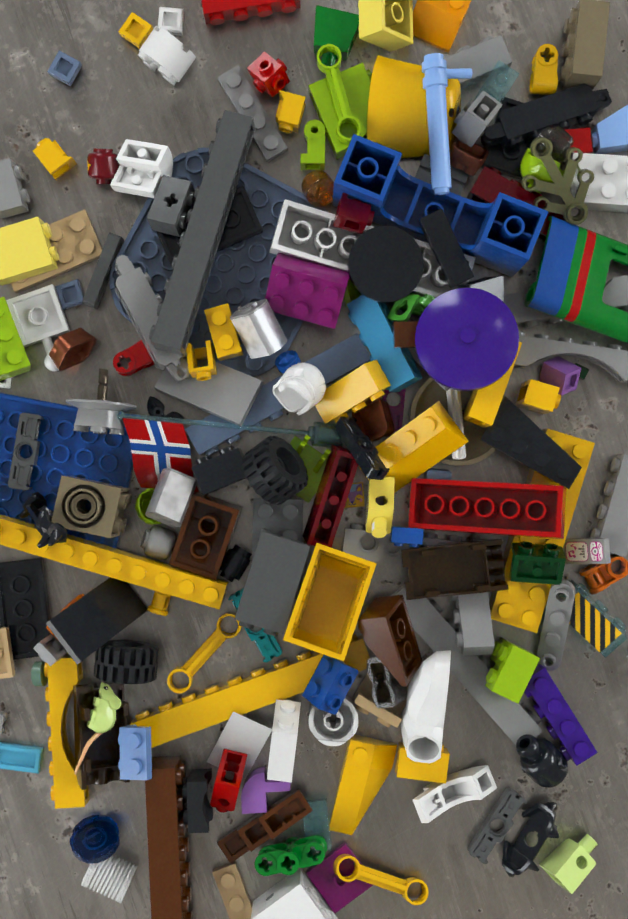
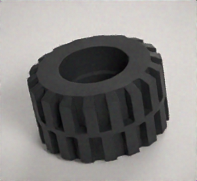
(275, 470)
(126, 662)

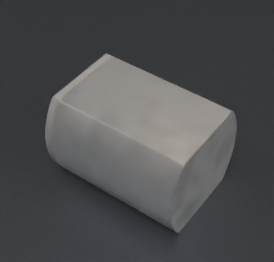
(258, 329)
(171, 497)

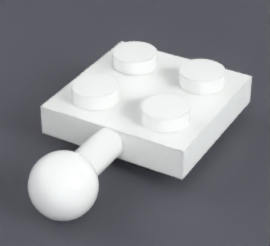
(39, 319)

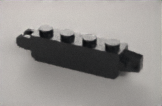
(560, 109)

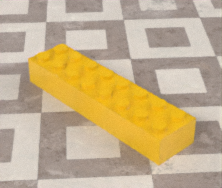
(524, 601)

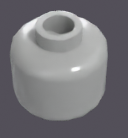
(158, 542)

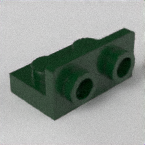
(537, 563)

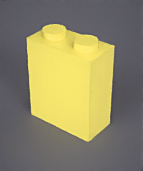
(26, 250)

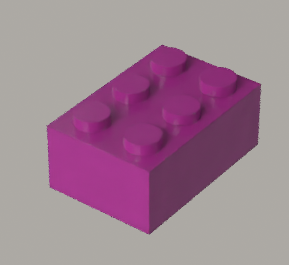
(306, 290)

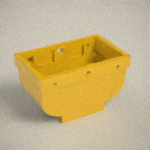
(329, 602)

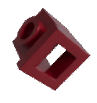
(353, 214)

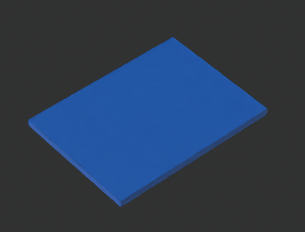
(61, 452)

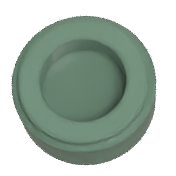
(37, 674)

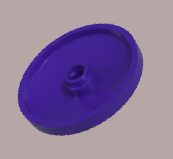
(466, 339)

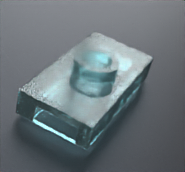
(318, 821)

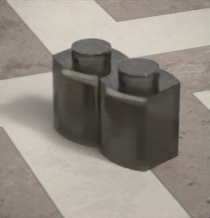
(385, 688)

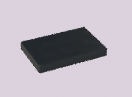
(507, 159)

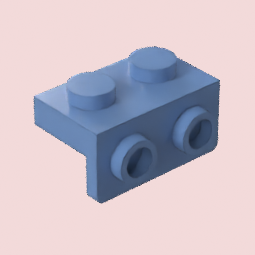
(135, 752)

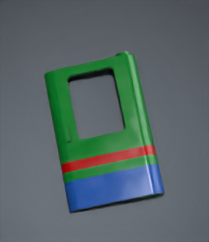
(575, 277)

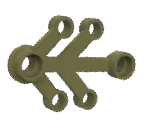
(560, 185)

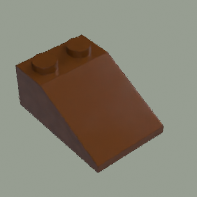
(205, 535)
(391, 636)

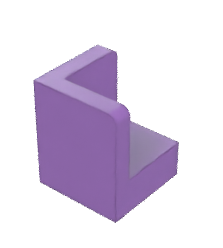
(560, 374)

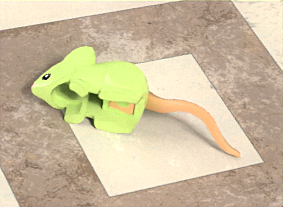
(102, 716)

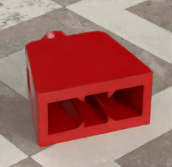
(226, 791)

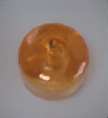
(318, 188)

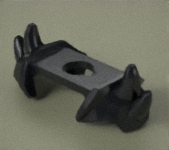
(51, 532)
(520, 855)

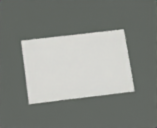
(240, 736)

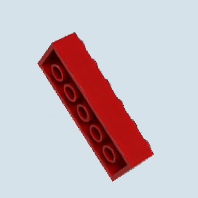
(488, 508)

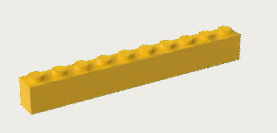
(115, 564)
(240, 695)

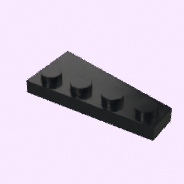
(525, 442)

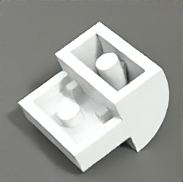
(142, 168)

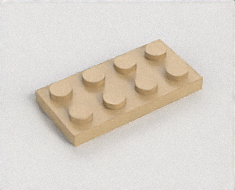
(75, 244)

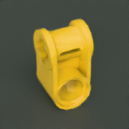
(544, 74)

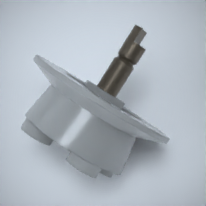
(100, 414)

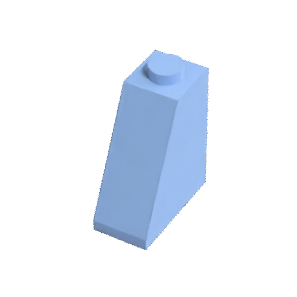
(611, 133)

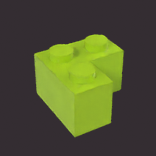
(512, 670)

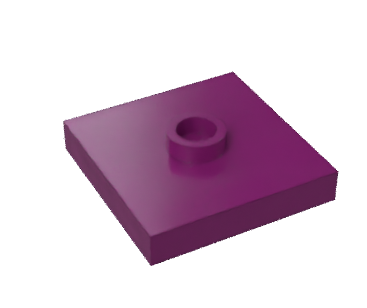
(333, 889)

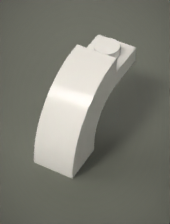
(460, 787)

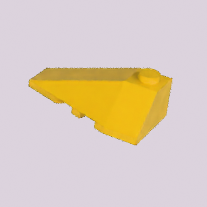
(361, 777)

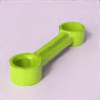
(338, 92)

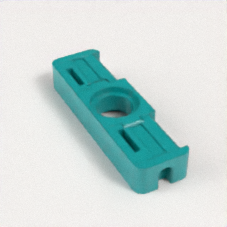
(266, 643)

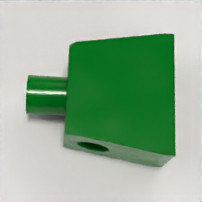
(335, 28)

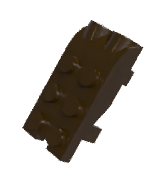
(454, 569)
(103, 755)

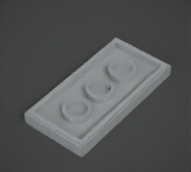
(224, 395)

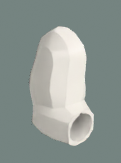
(425, 709)

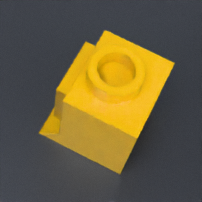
(290, 111)
(53, 158)
(208, 352)

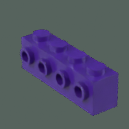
(561, 719)

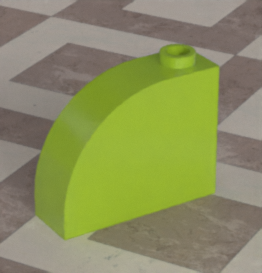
(357, 87)

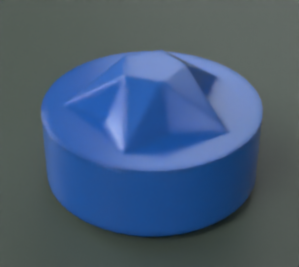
(286, 360)

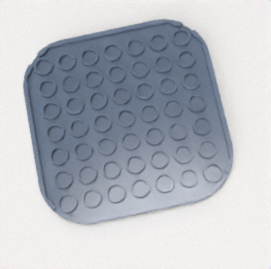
(238, 272)

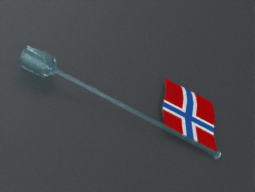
(164, 443)

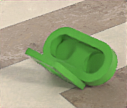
(410, 304)

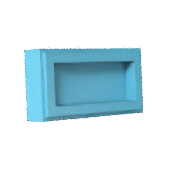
(21, 757)

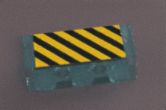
(595, 623)

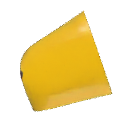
(400, 110)

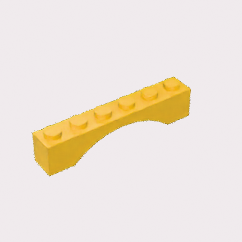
(61, 679)

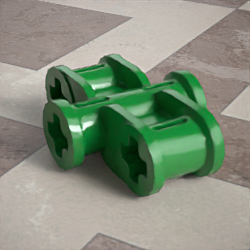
(299, 855)

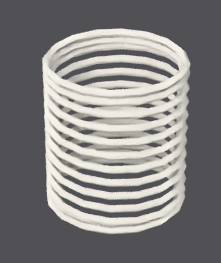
(116, 872)

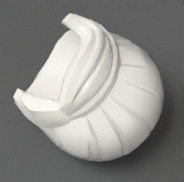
(300, 388)

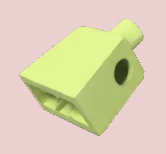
(570, 862)

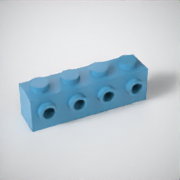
(377, 335)

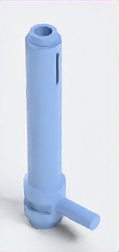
(435, 85)

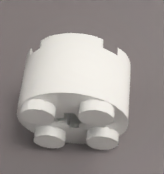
(166, 53)
(335, 732)

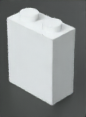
(283, 740)

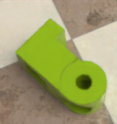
(315, 138)

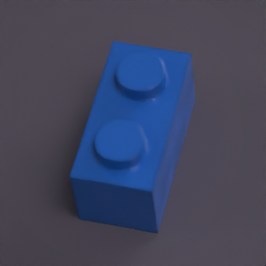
(409, 536)

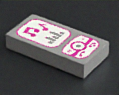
(587, 551)

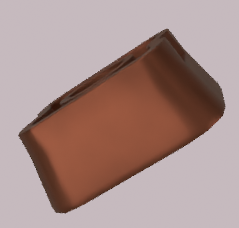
(467, 158)
(72, 348)
(375, 419)

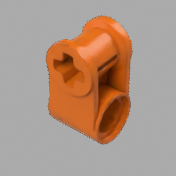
(603, 574)

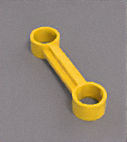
(203, 653)
(381, 879)

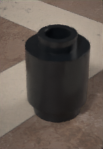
(235, 563)

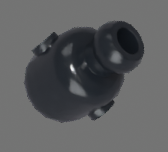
(541, 761)

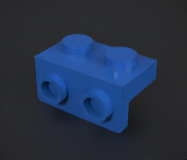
(330, 684)

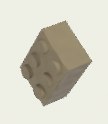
(585, 44)

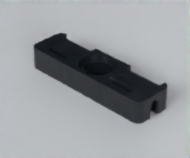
(361, 448)

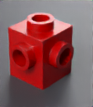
(268, 74)

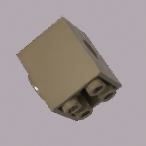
(107, 507)

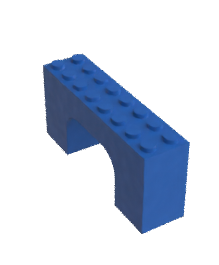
(494, 232)

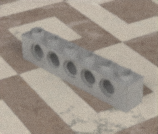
(378, 553)

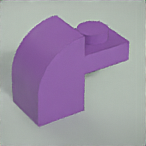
(255, 791)

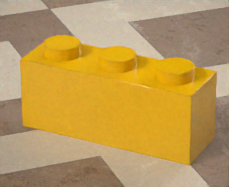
(353, 391)

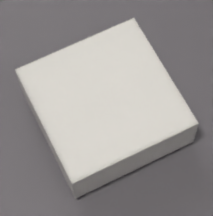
(171, 20)

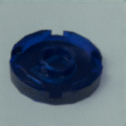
(95, 839)

